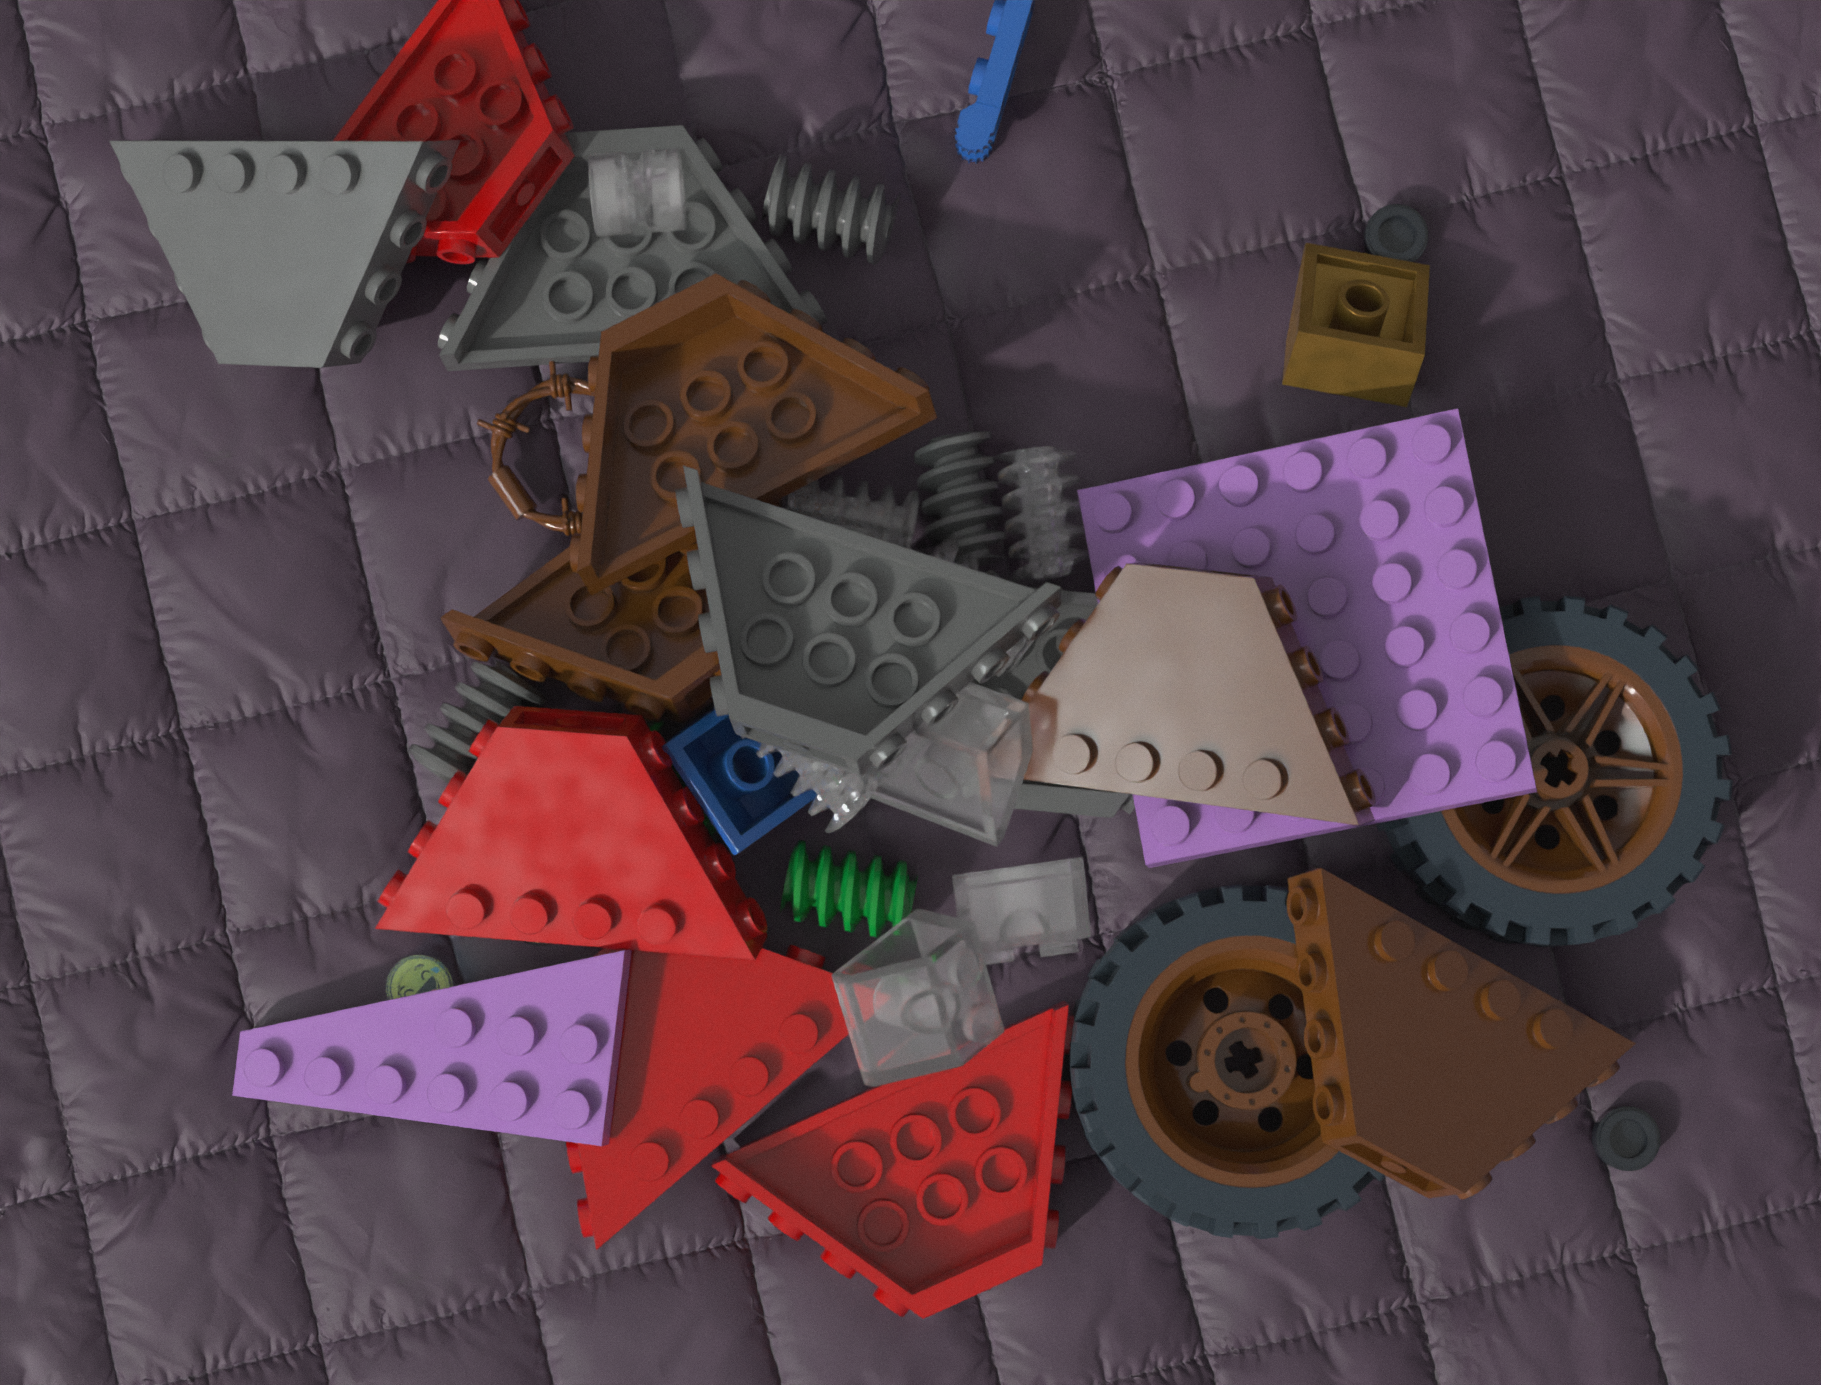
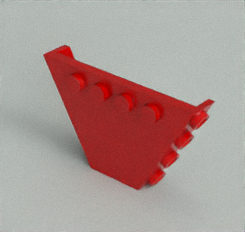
(478, 83)
(577, 841)
(697, 1061)
(928, 1177)

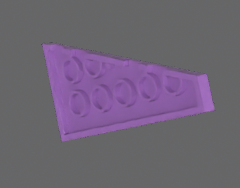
(490, 1055)

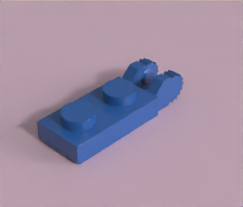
(993, 79)

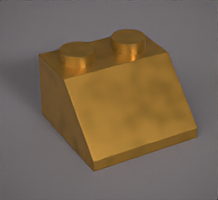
(1357, 325)

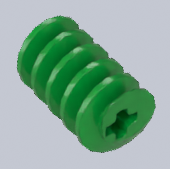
(847, 890)

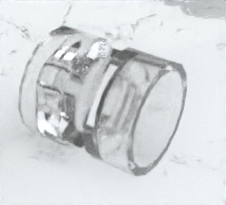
(637, 191)

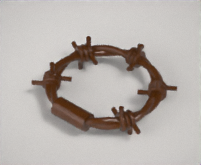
(504, 479)

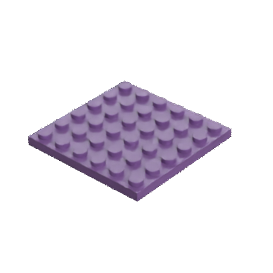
(1388, 592)

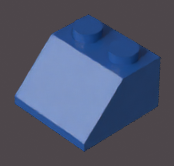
(732, 781)

